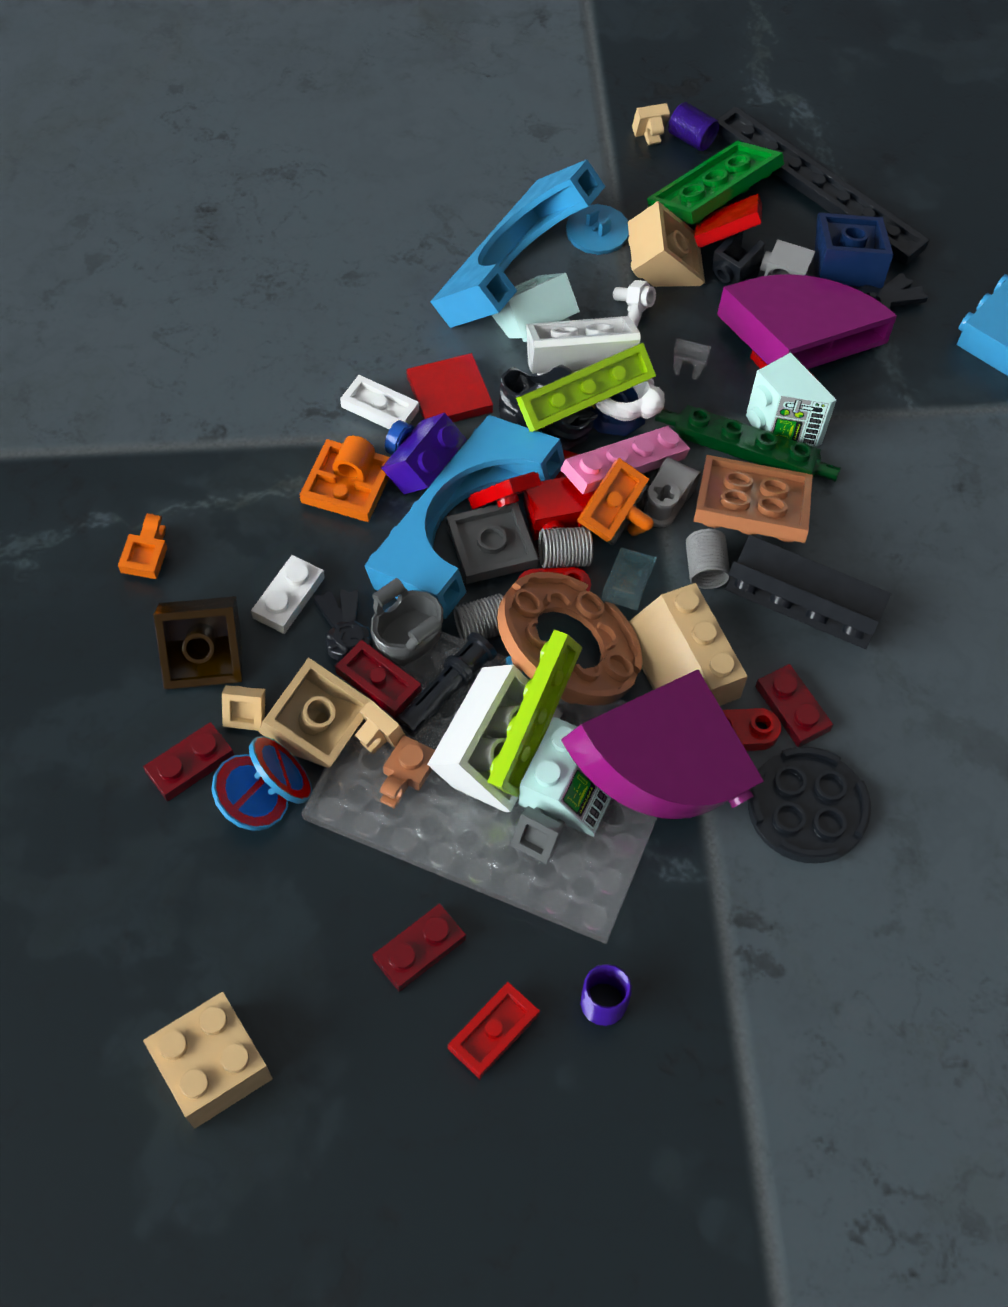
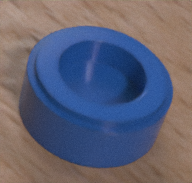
(396, 435)

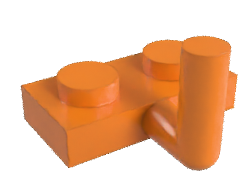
(615, 502)

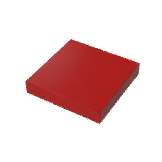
(729, 221)
(450, 388)

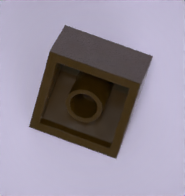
(199, 642)

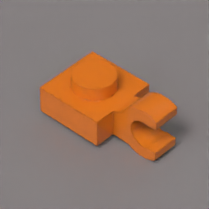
(145, 553)

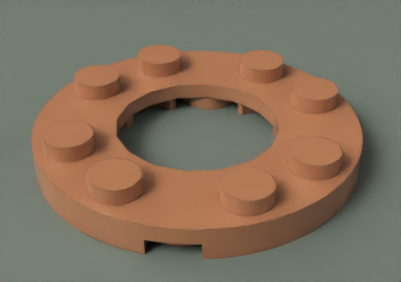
(564, 594)

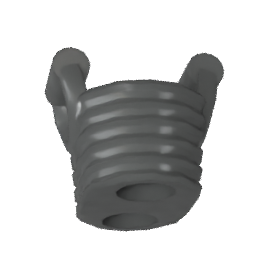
(406, 627)

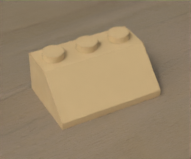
(683, 636)

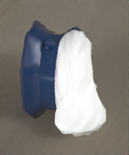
(628, 409)

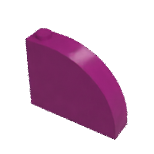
(804, 317)
(666, 752)

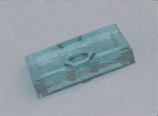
(628, 578)

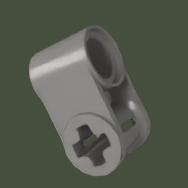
(670, 491)

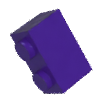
(424, 453)

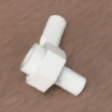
(638, 297)

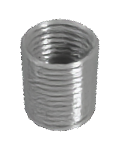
(565, 547)
(707, 558)
(478, 617)

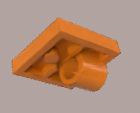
(346, 478)

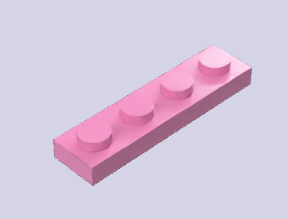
(642, 452)

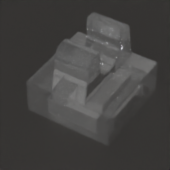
(691, 353)

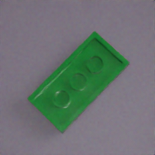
(717, 181)

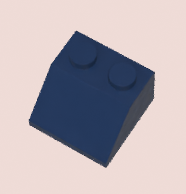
(852, 249)

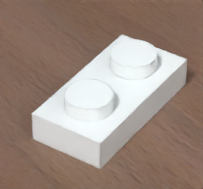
(378, 403)
(288, 594)

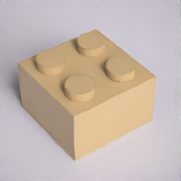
(207, 1060)

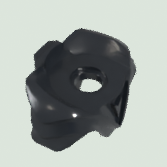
(515, 383)

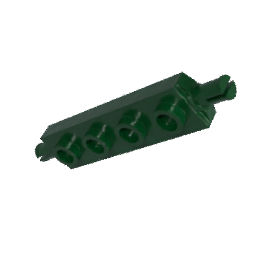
(746, 442)

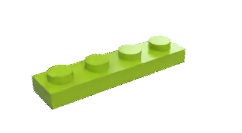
(586, 387)
(535, 713)

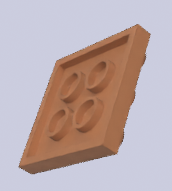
(754, 499)

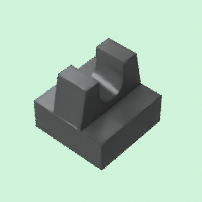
(537, 834)

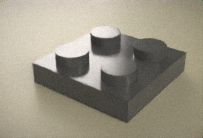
(491, 542)

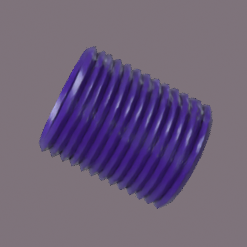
(693, 126)
(609, 975)

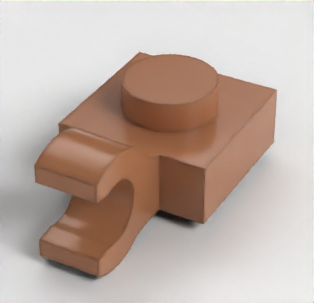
(405, 768)

